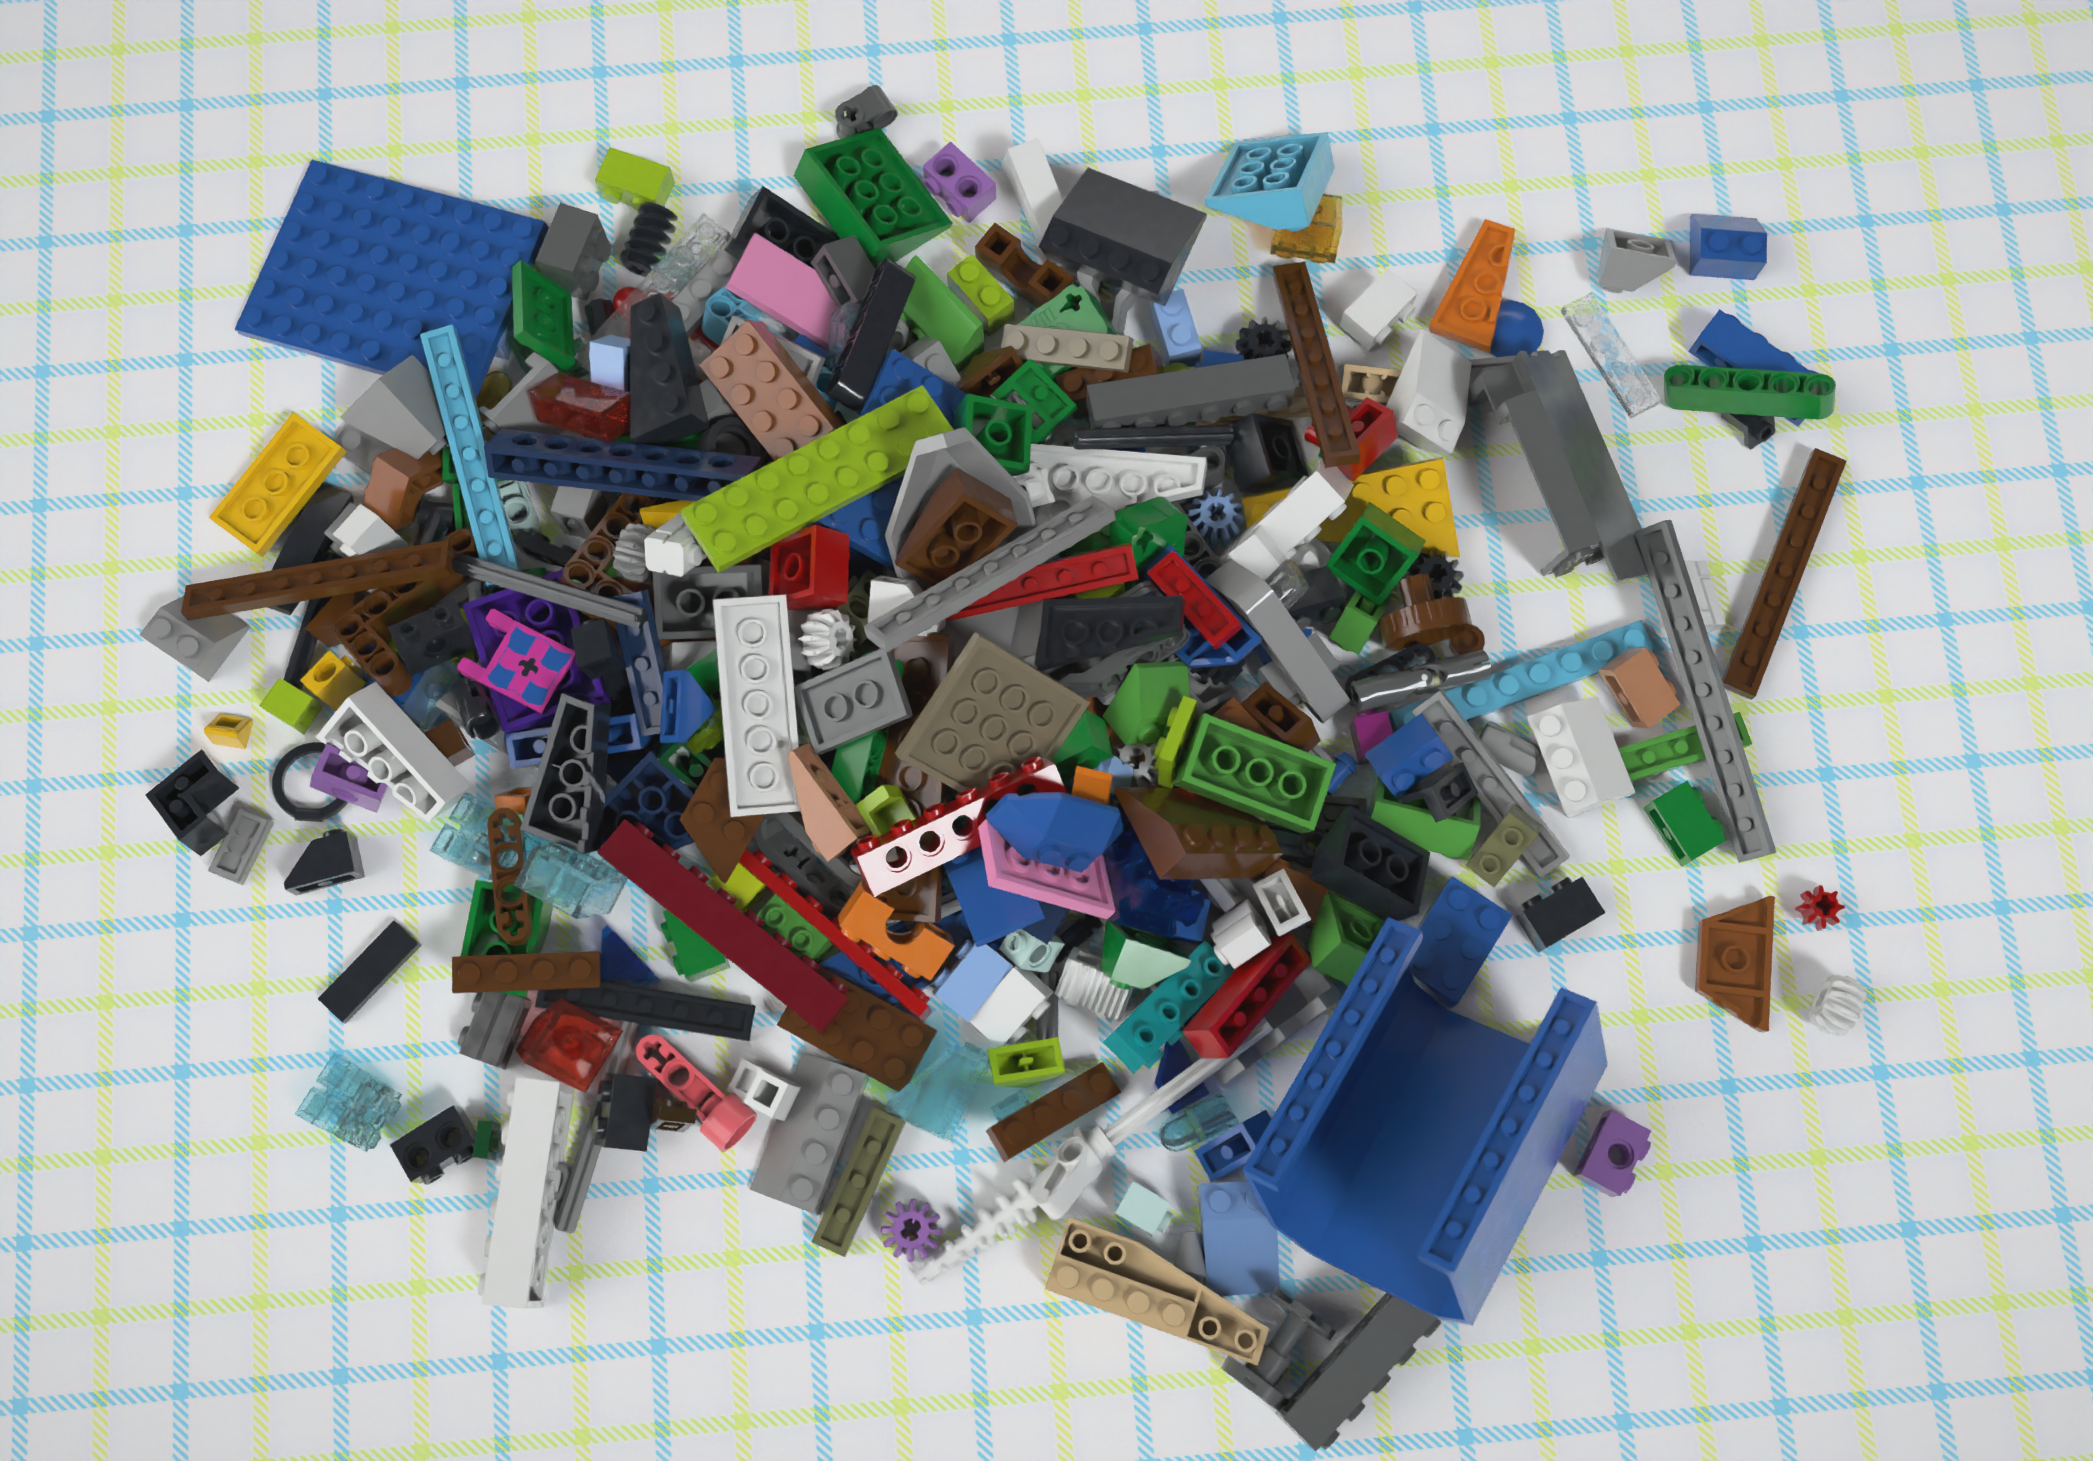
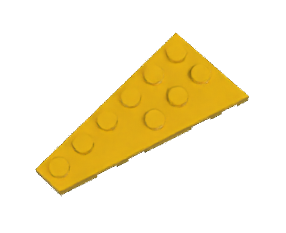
(1410, 493)

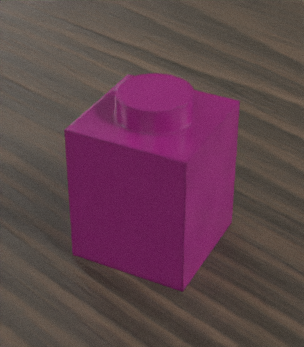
(1368, 731)

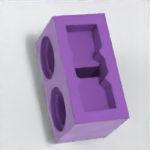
(965, 178)

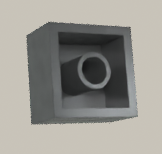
(574, 250)

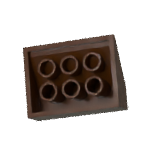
(1196, 835)

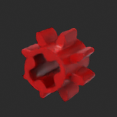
(1824, 900)

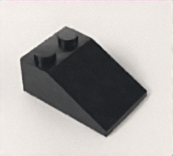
(781, 225)

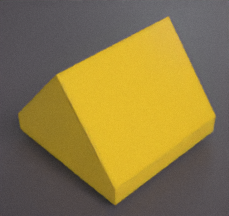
(229, 730)

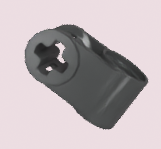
(865, 112)

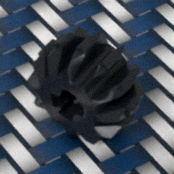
(1256, 335)
(1441, 569)

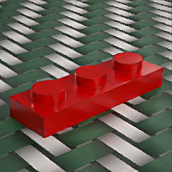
(1201, 605)

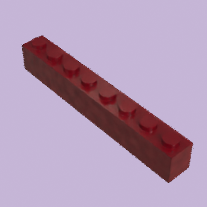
(724, 926)

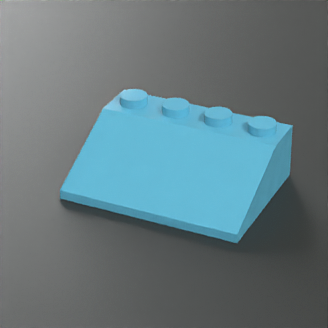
(1274, 180)

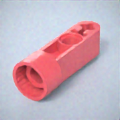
(723, 1117)

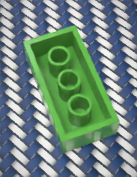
(1254, 773)

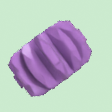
(899, 1226)

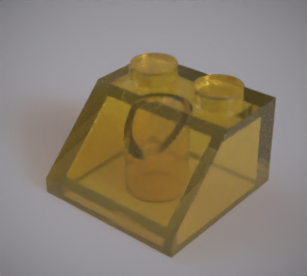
(1319, 240)

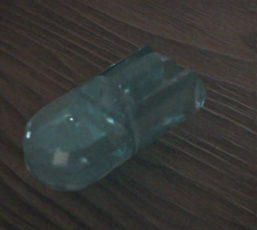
(1197, 1123)

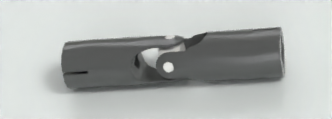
(1398, 685)

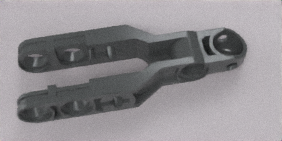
(1113, 670)
(778, 843)

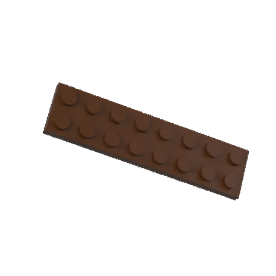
(925, 665)

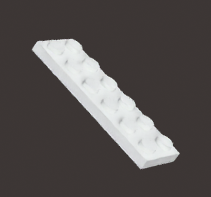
(757, 703)

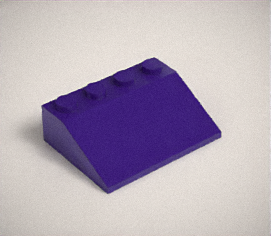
(545, 618)

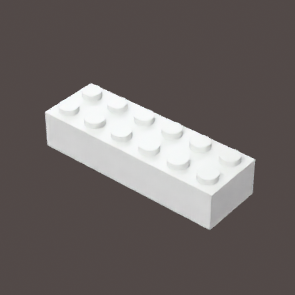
(525, 1201)

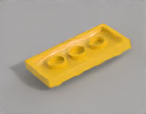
(277, 484)

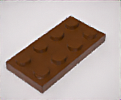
(869, 1036)

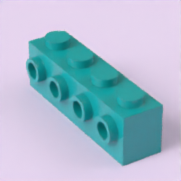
(1167, 1008)

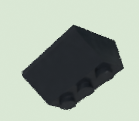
(1371, 866)

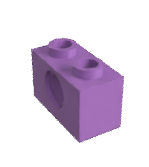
(346, 780)
(1595, 1165)

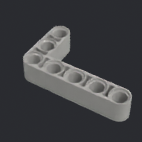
(1281, 638)

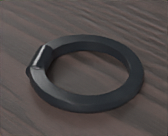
(278, 777)

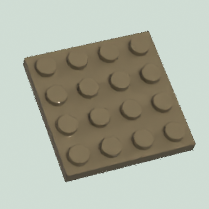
(990, 719)

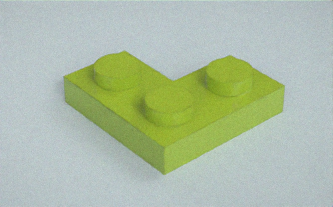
(1170, 749)

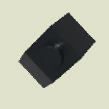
(326, 863)

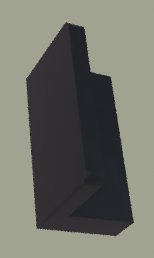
(1443, 791)

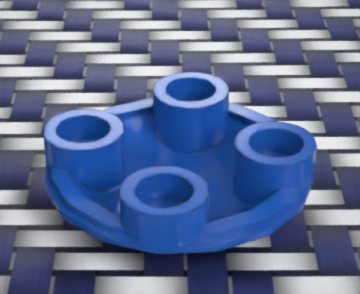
(1516, 330)

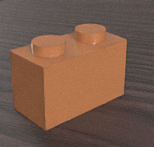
(1640, 687)

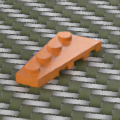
(1476, 292)

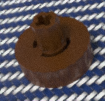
(1423, 617)

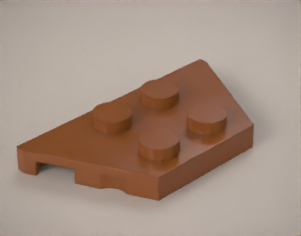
(1737, 961)

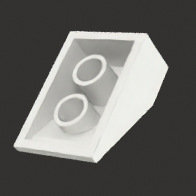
(1431, 395)

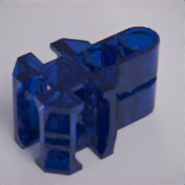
(1140, 895)

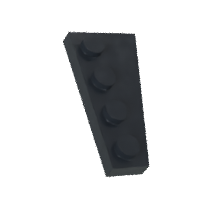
(1099, 626)

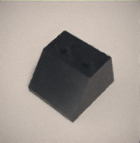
(1265, 454)

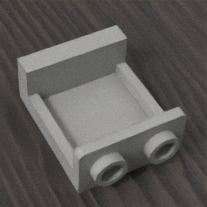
(516, 409)

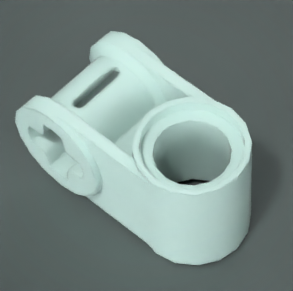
(518, 501)

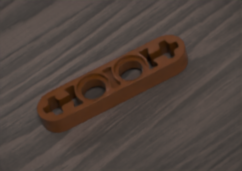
(504, 877)

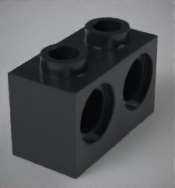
(434, 1136)

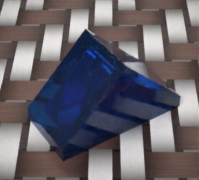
(621, 963)

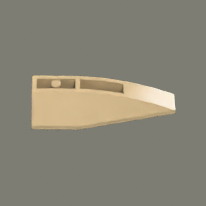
(1147, 1289)

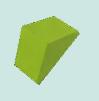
(1026, 1063)

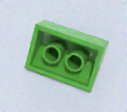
(941, 315)
(1414, 821)

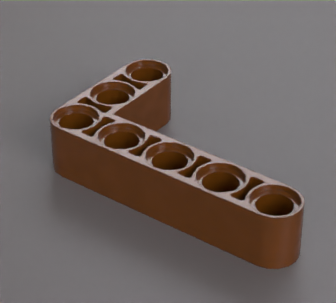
(602, 545)
(365, 626)

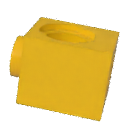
(333, 679)

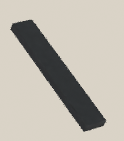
(659, 1009)

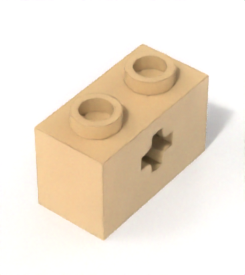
(1364, 381)

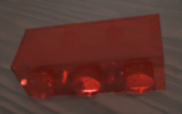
(582, 406)

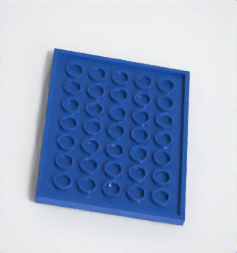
(379, 264)

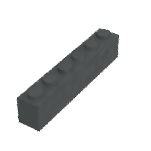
(1192, 394)

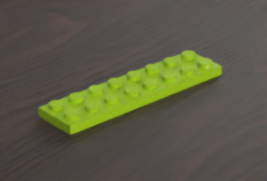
(812, 480)

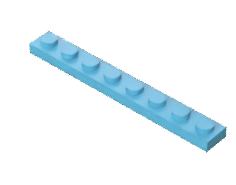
(467, 444)
(1537, 675)

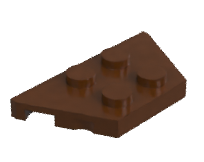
(709, 822)

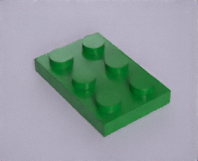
(542, 315)

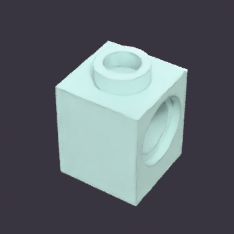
(1029, 952)
(1144, 1209)

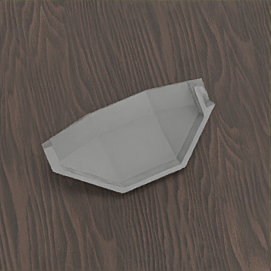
(929, 465)

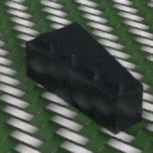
(663, 376)
(571, 777)

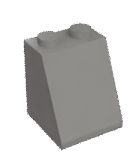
(401, 410)

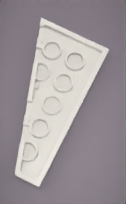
(1114, 477)

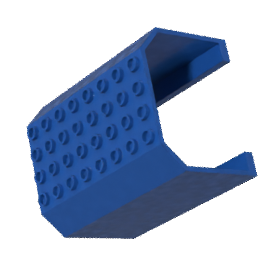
(1423, 1134)

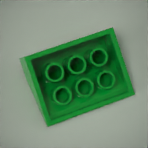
(872, 194)

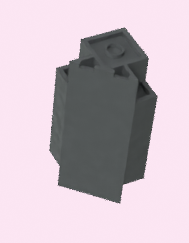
(1567, 461)

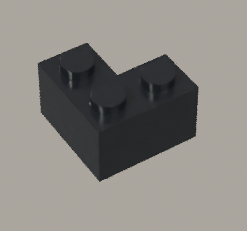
(188, 798)

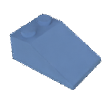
(1237, 1240)

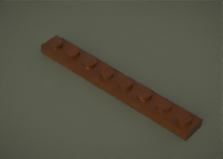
(1316, 365)
(1783, 574)
(318, 580)

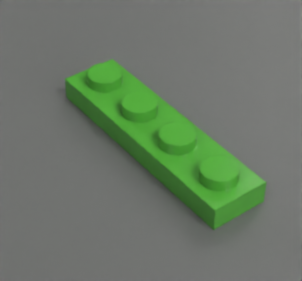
(1670, 751)

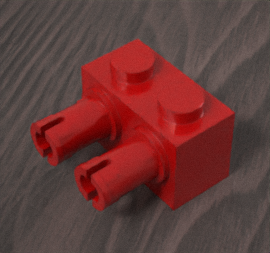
(1374, 433)

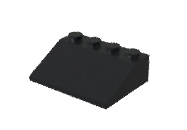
(1123, 235)

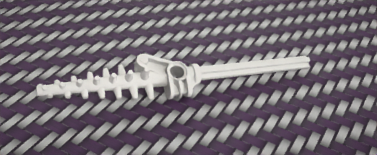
(1075, 1166)

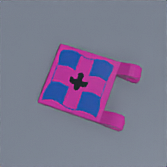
(524, 666)

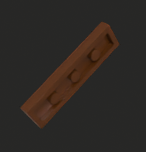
(526, 972)
(1053, 1111)

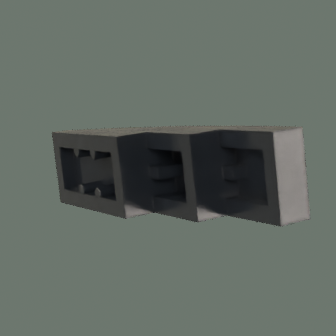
(307, 539)

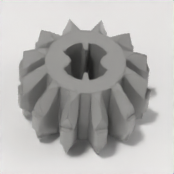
(631, 553)

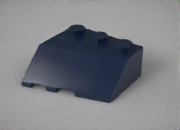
(652, 798)

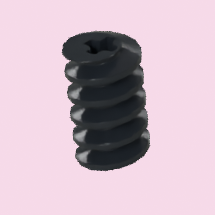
(645, 238)

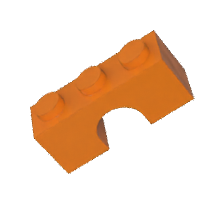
(918, 950)

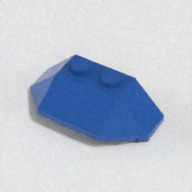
(1197, 650)
(1056, 828)

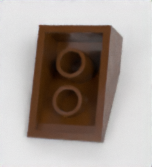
(956, 528)

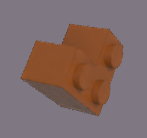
(399, 484)

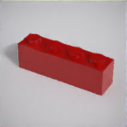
(1246, 998)

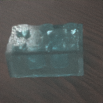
(571, 881)

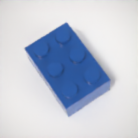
(1456, 941)

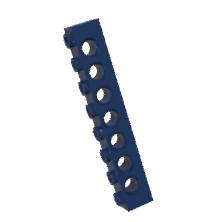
(613, 465)

